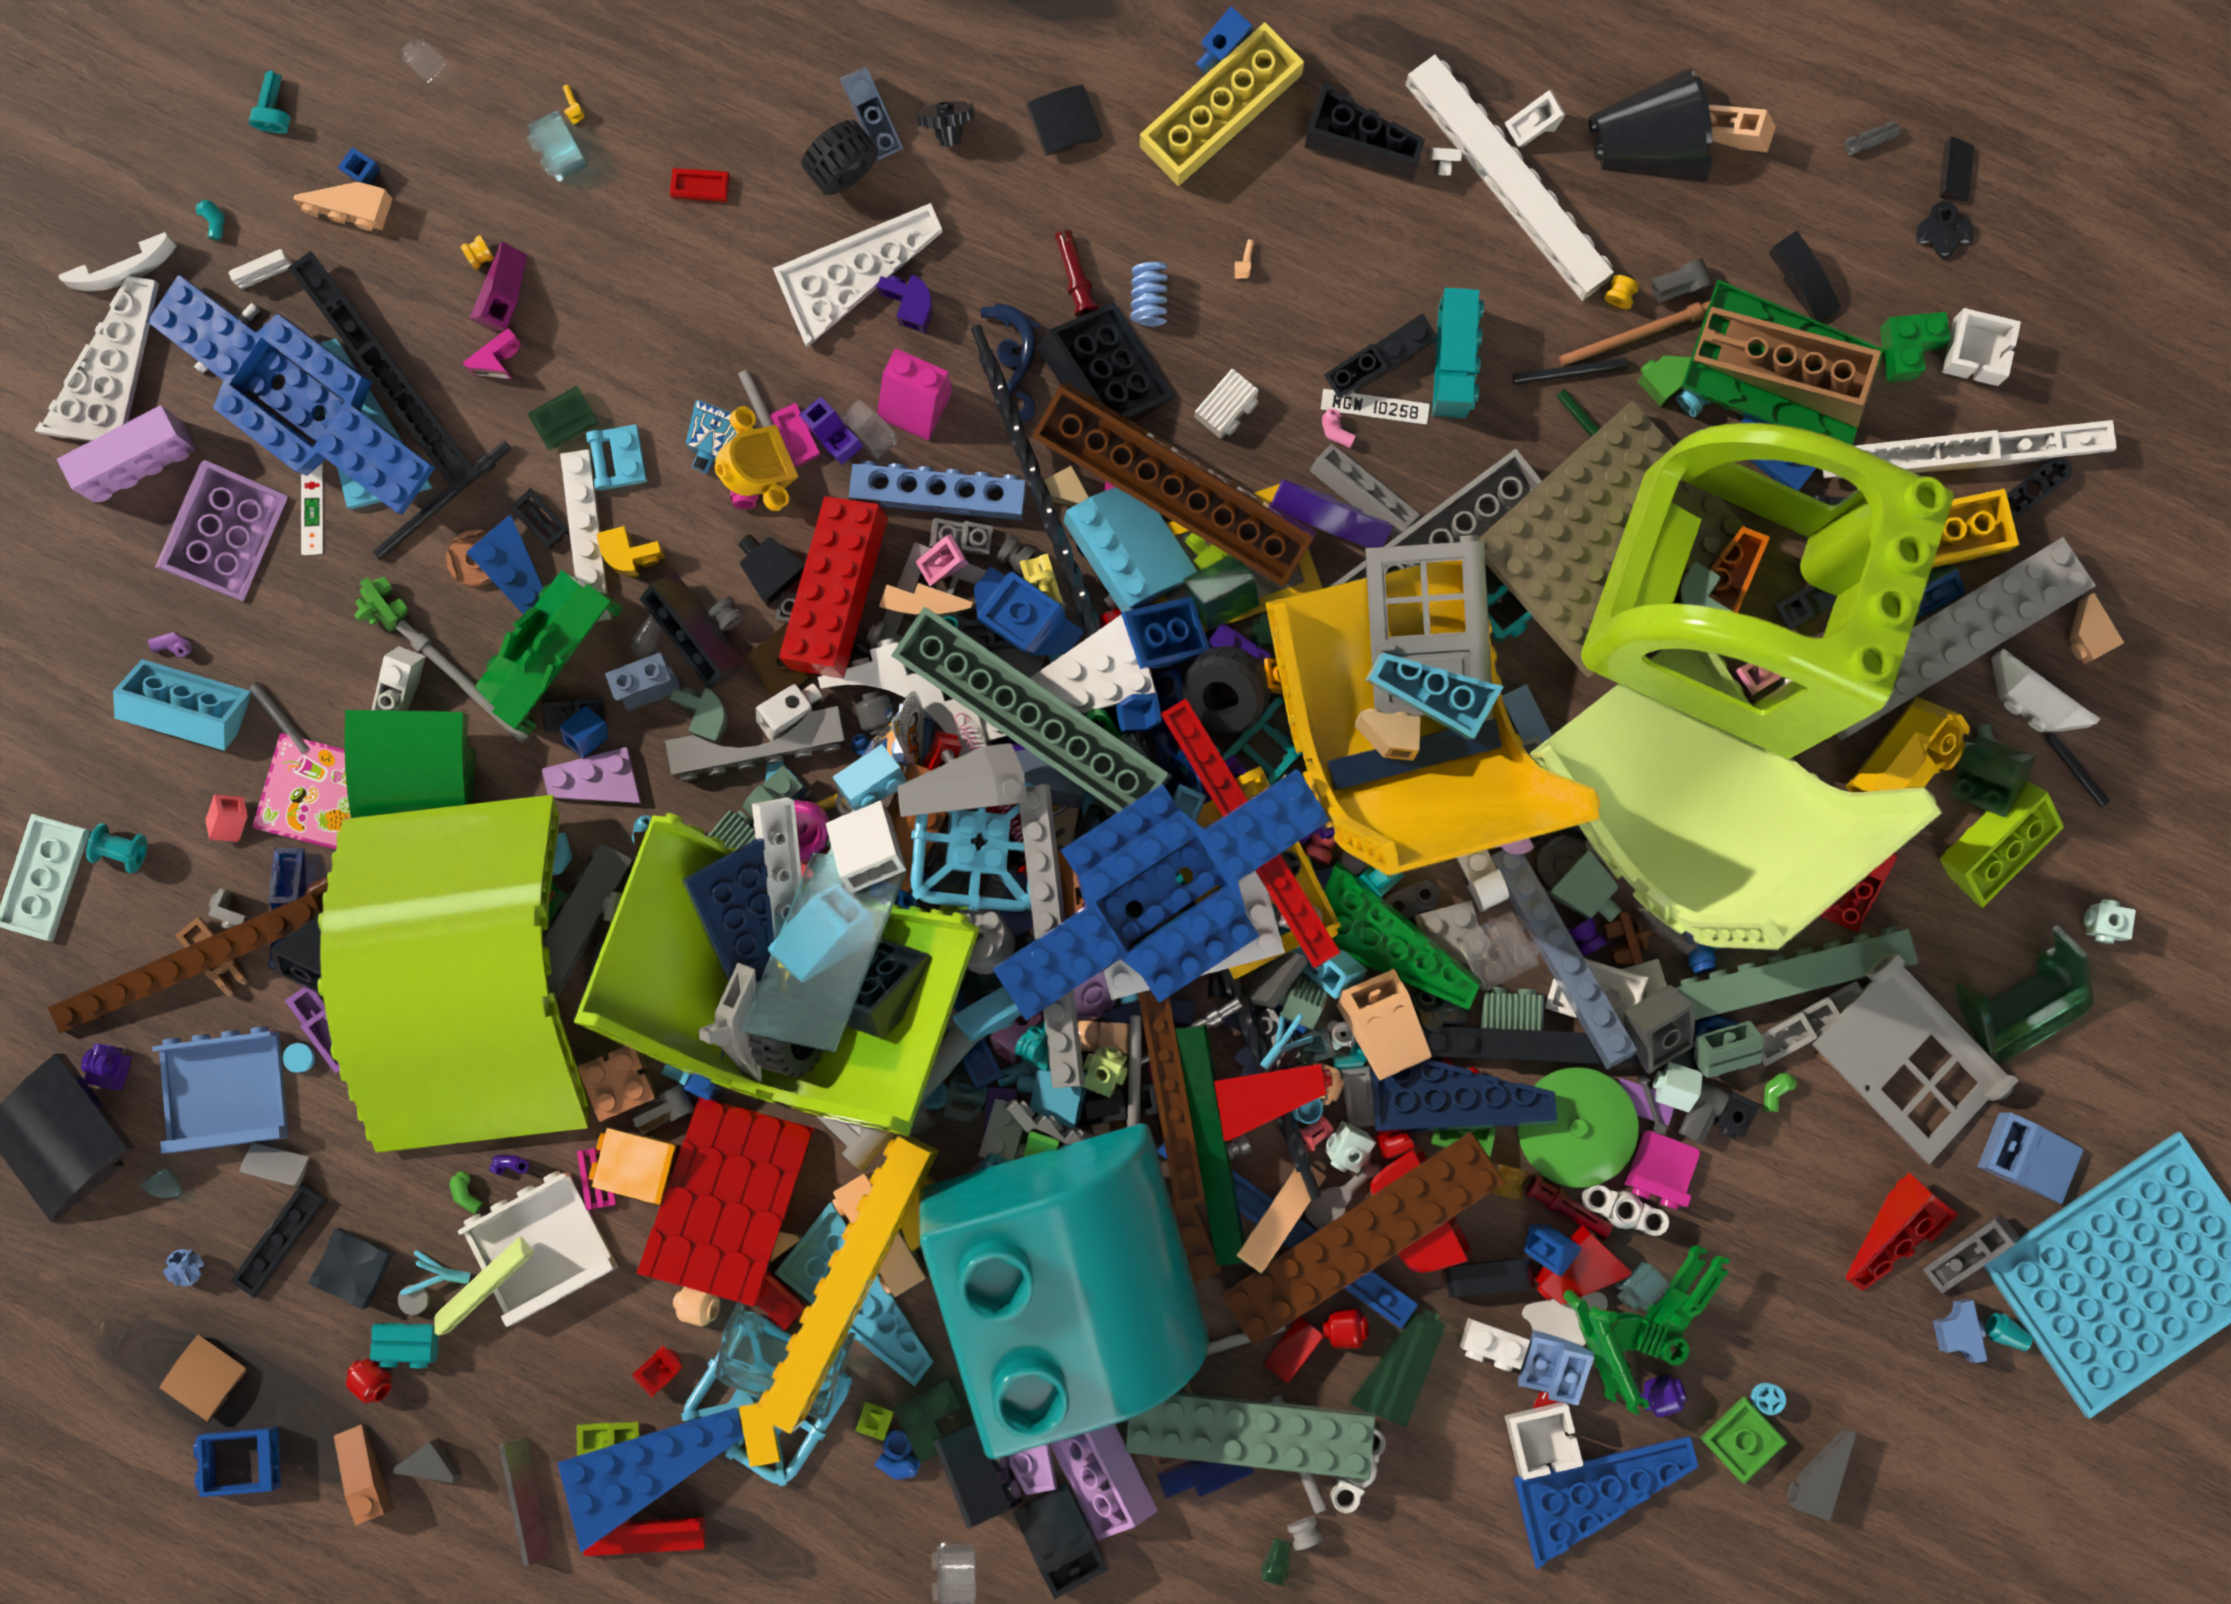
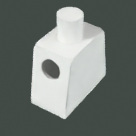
(775, 715)

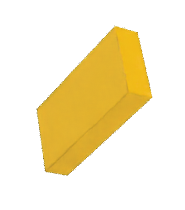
(759, 1437)

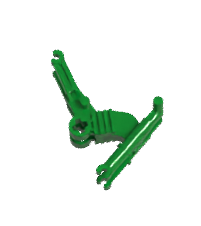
(1613, 1333)

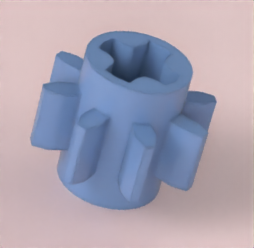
(183, 1267)

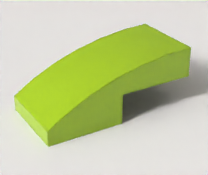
(601, 1435)

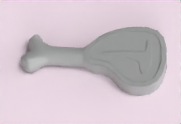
(1334, 1199)

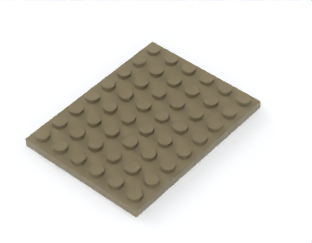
(1567, 530)

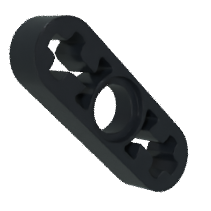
(2042, 481)

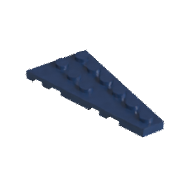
(735, 908)
(1454, 1098)

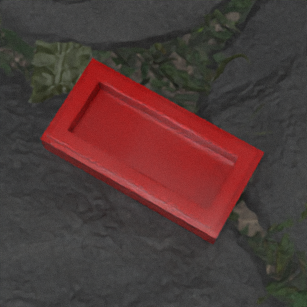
(699, 184)

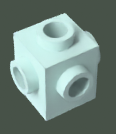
(2109, 922)
(1349, 1148)

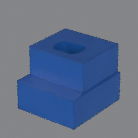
(354, 162)

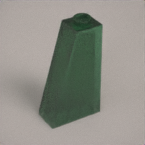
(1400, 1372)

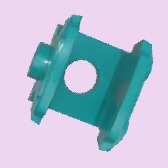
(1514, 629)

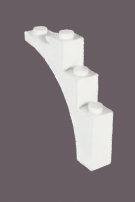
(894, 676)

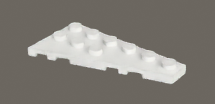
(106, 373)
(1093, 674)
(1124, 981)

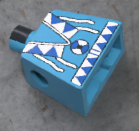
(708, 433)

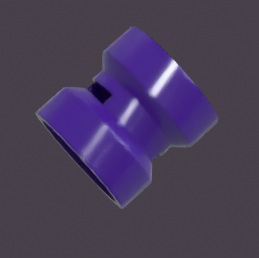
(1587, 937)

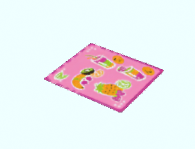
(304, 793)

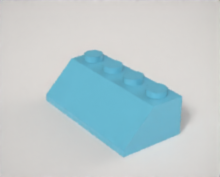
(181, 704)

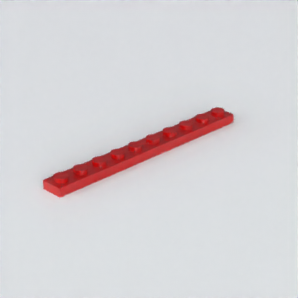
(1228, 796)

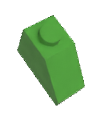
(1664, 377)

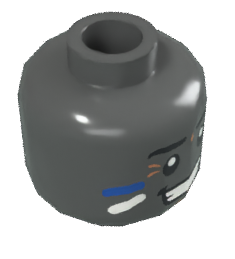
(875, 712)

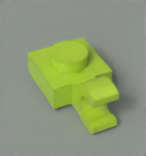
(1206, 554)

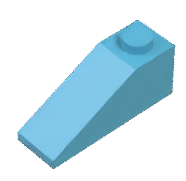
(1334, 975)

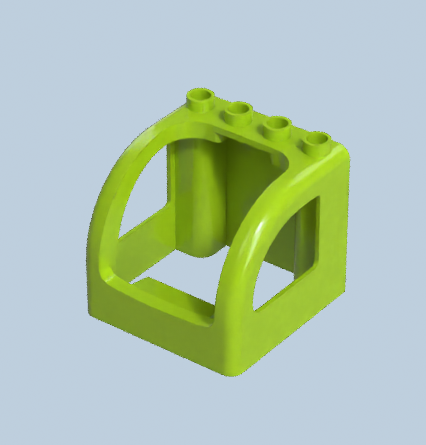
(1865, 550)

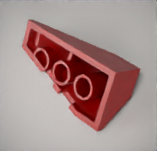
(1904, 1221)

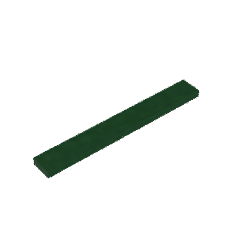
(1210, 1144)

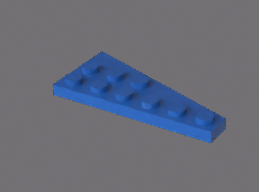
(1582, 1500)

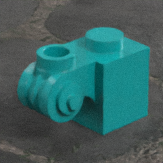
(1034, 1047)

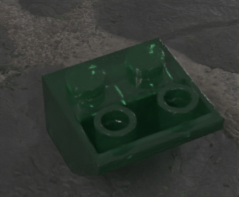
(1991, 775)

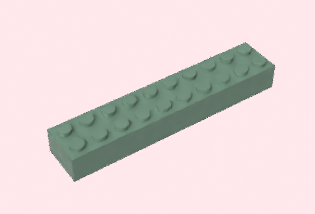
(1027, 712)

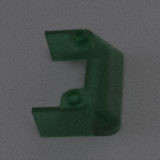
(2034, 1007)

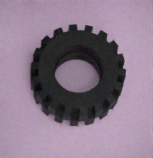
(839, 157)
(783, 1056)

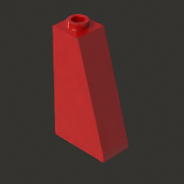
(1261, 1097)

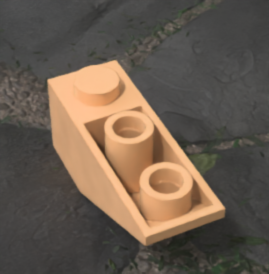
(350, 202)

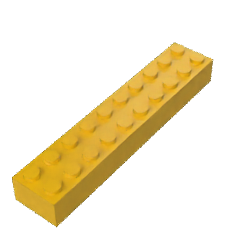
(847, 1284)

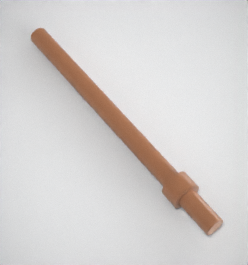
(1692, 313)

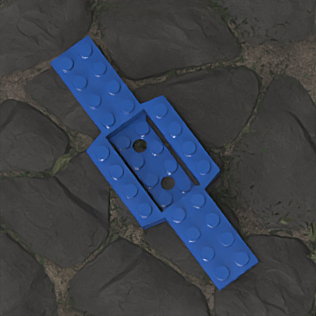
(250, 363)

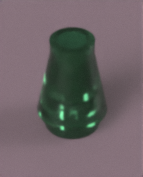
(1276, 1564)

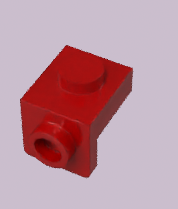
(658, 1370)

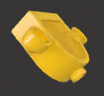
(756, 461)

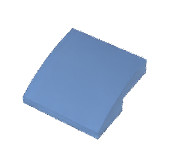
(1556, 1367)

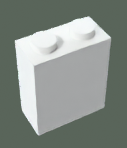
(865, 847)

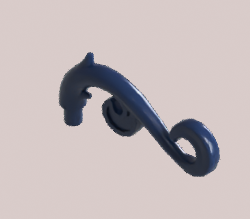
(1021, 362)

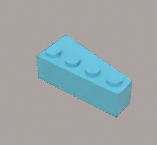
(1441, 695)

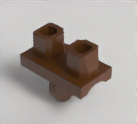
(1623, 927)

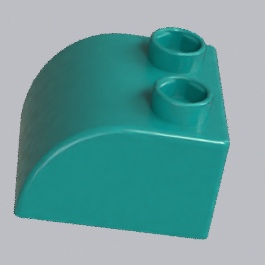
(1063, 1289)

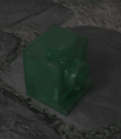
(1262, 633)

